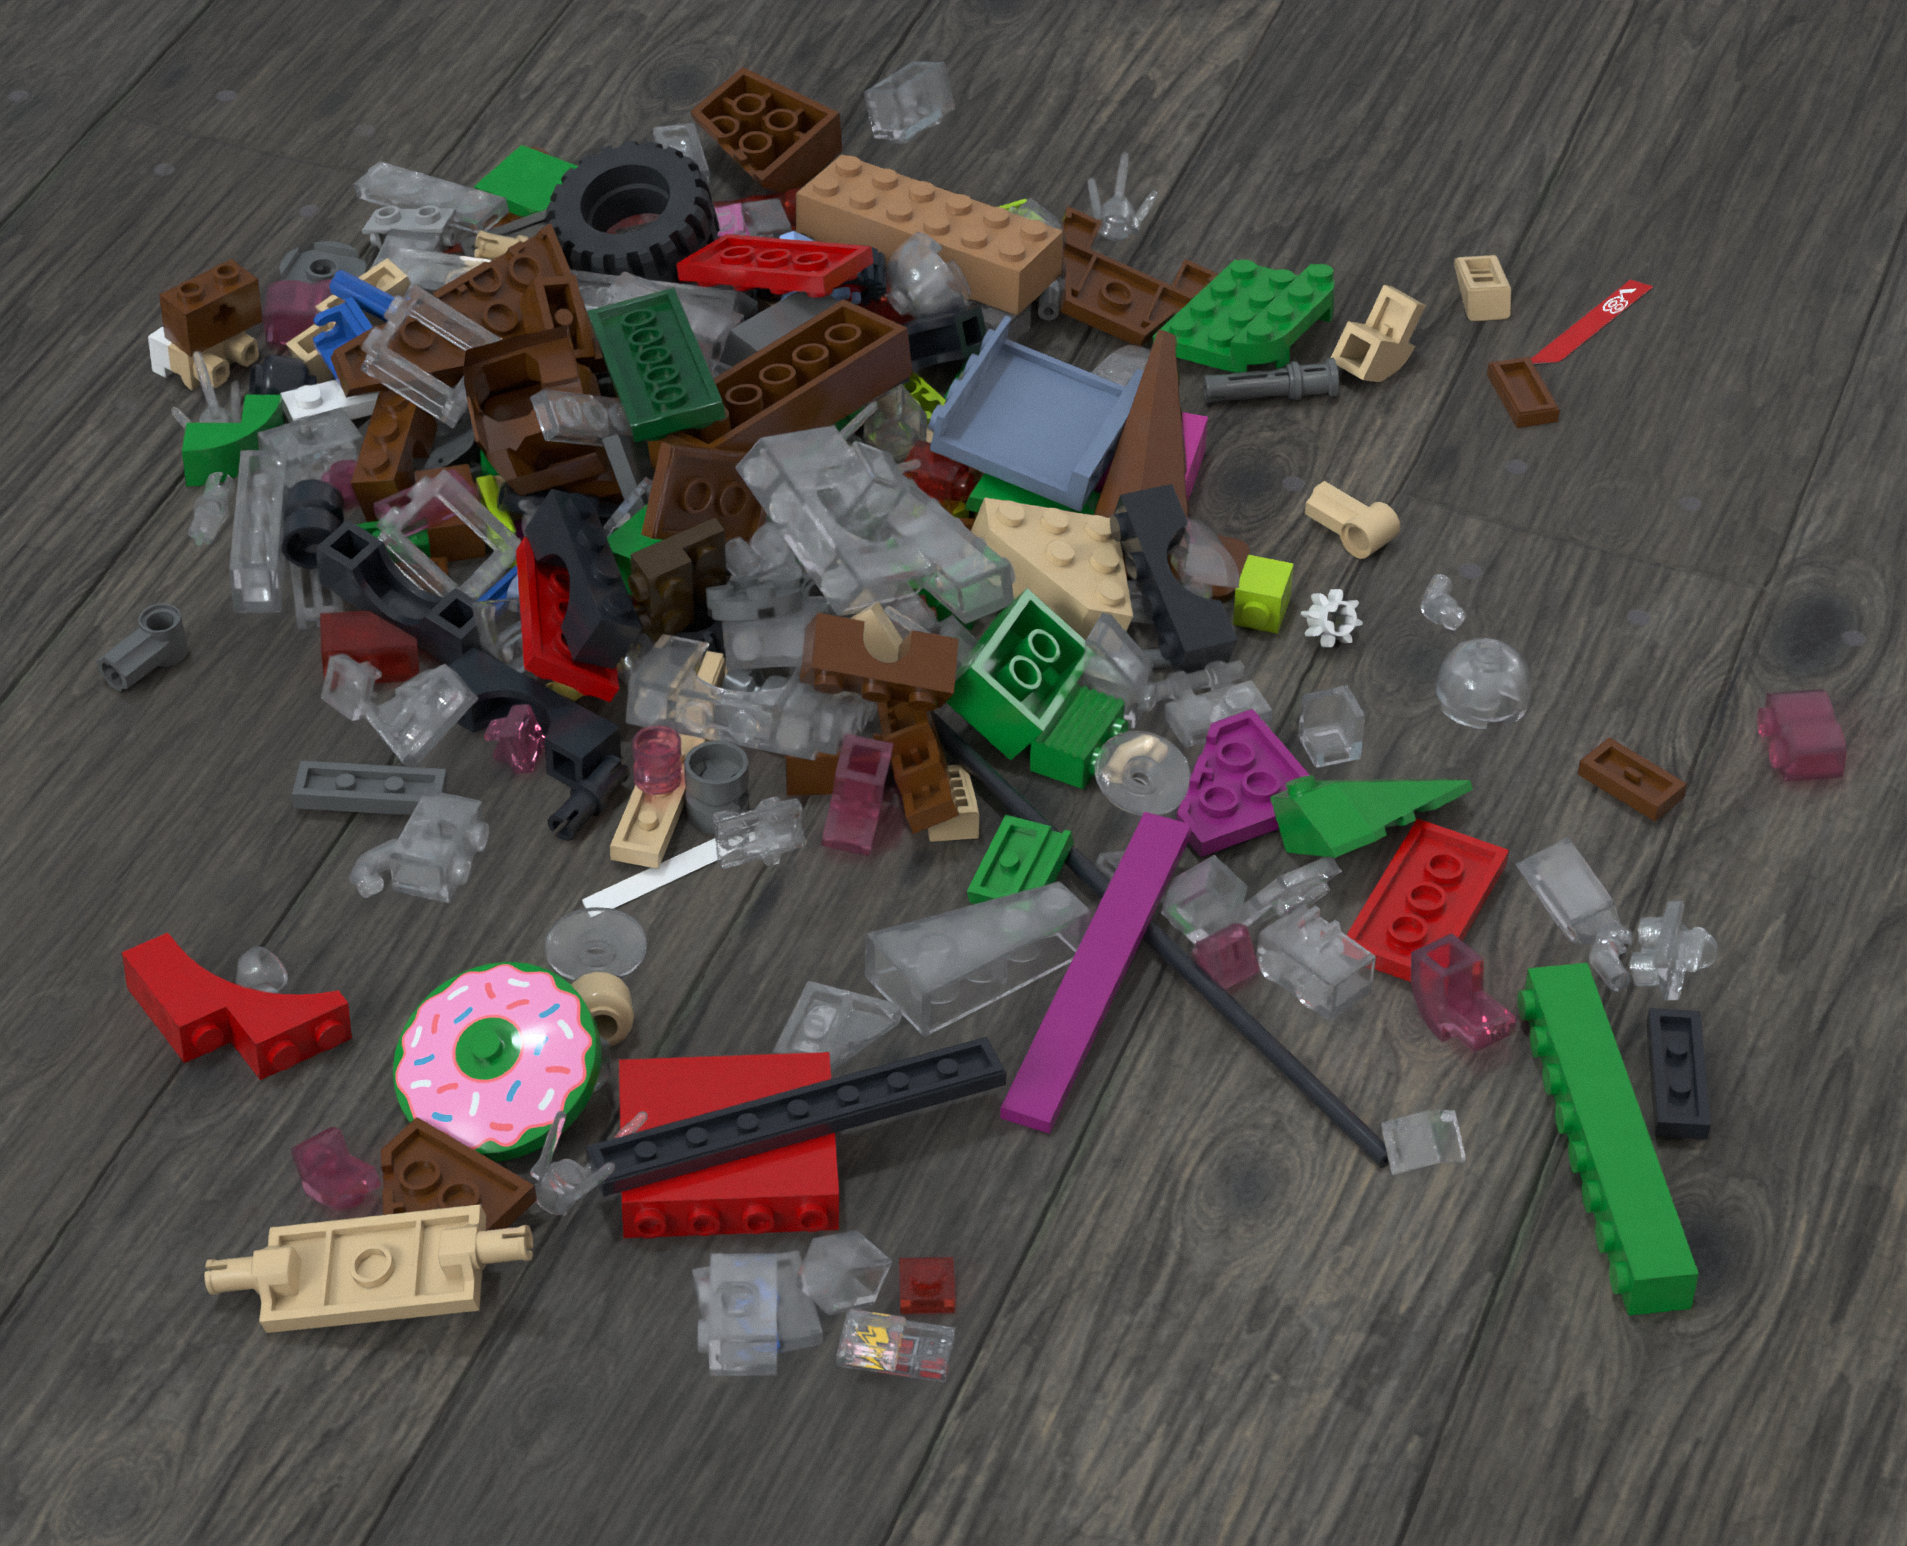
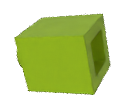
(1263, 594)

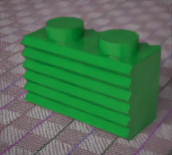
(1076, 735)

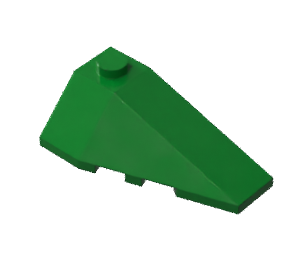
(1344, 815)

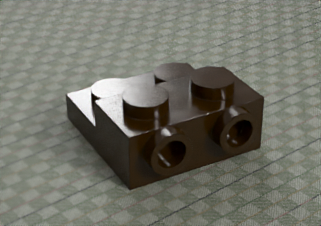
(674, 576)

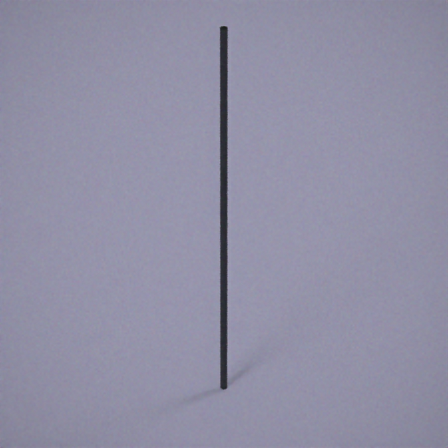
(1178, 958)

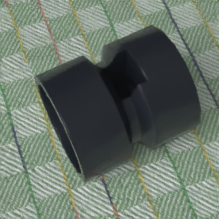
(310, 515)

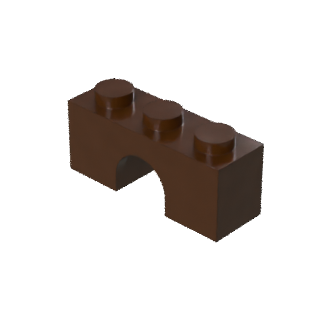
(393, 438)
(838, 662)

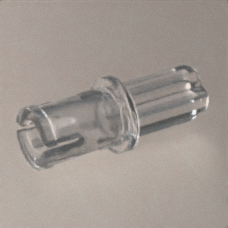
(211, 509)

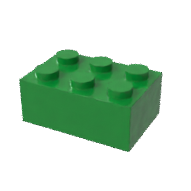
(1018, 674)

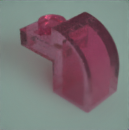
(857, 794)
(1451, 997)

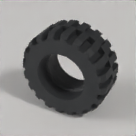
(626, 184)

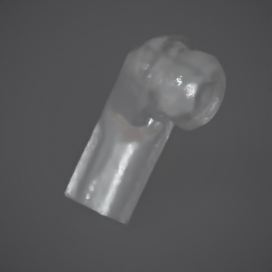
(1605, 953)

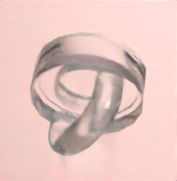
(261, 970)

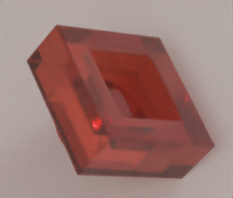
(926, 1285)

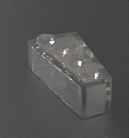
(974, 954)

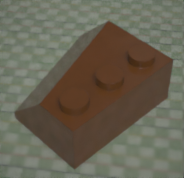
(770, 130)

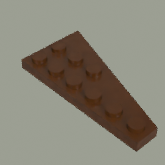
(483, 294)

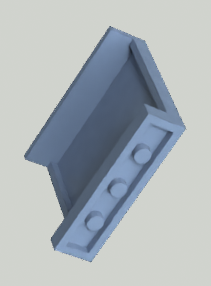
(1033, 420)

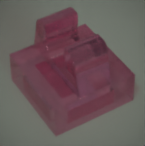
(519, 739)
(1227, 955)

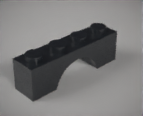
(945, 337)
(364, 574)
(599, 611)
(1188, 625)
(573, 735)

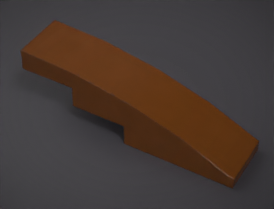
(918, 764)

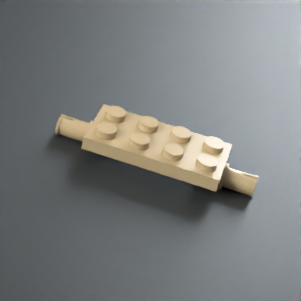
(371, 1268)

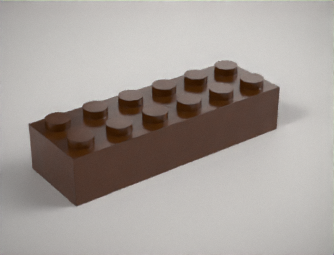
(805, 379)

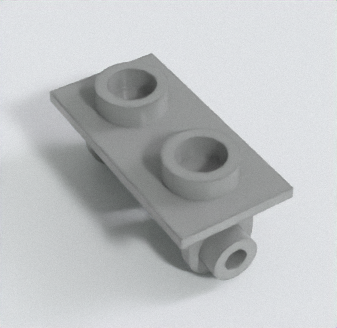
(424, 219)

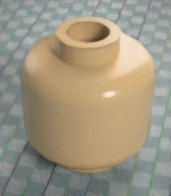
(609, 1004)

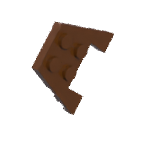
(1116, 295)

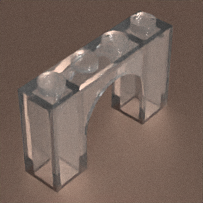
(849, 571)
(672, 695)

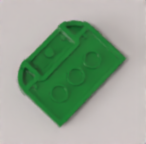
(1251, 315)

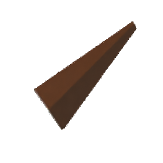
(1153, 436)

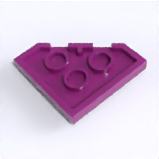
(1234, 783)

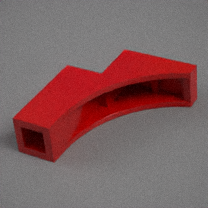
(206, 1012)

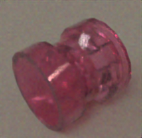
(657, 760)

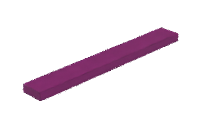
(1095, 973)

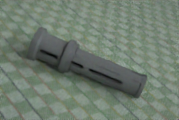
(1290, 381)

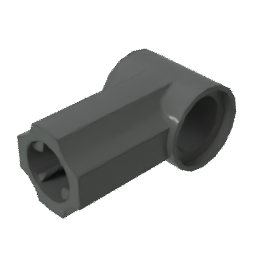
(155, 643)

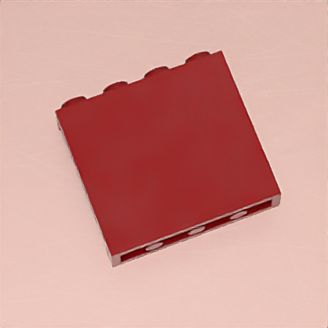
(758, 1194)

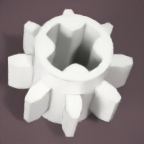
(1345, 618)

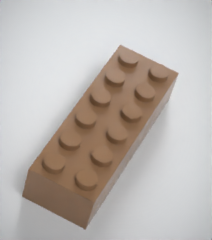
(998, 252)

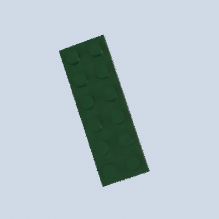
(656, 365)

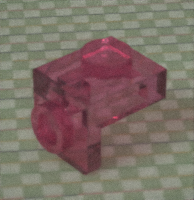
(331, 1172)

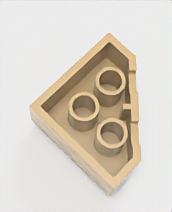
(1061, 559)

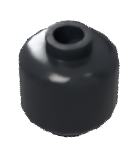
(278, 375)

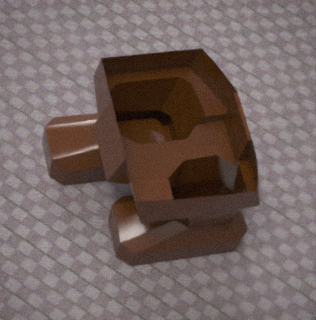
(507, 422)

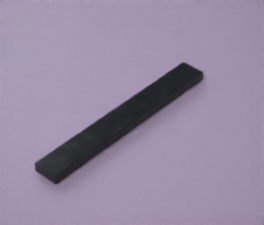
(797, 1115)

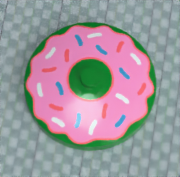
(498, 1058)

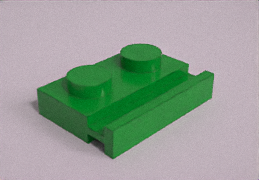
(1019, 859)

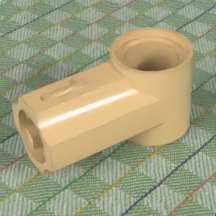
(1359, 526)

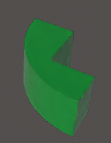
(218, 446)

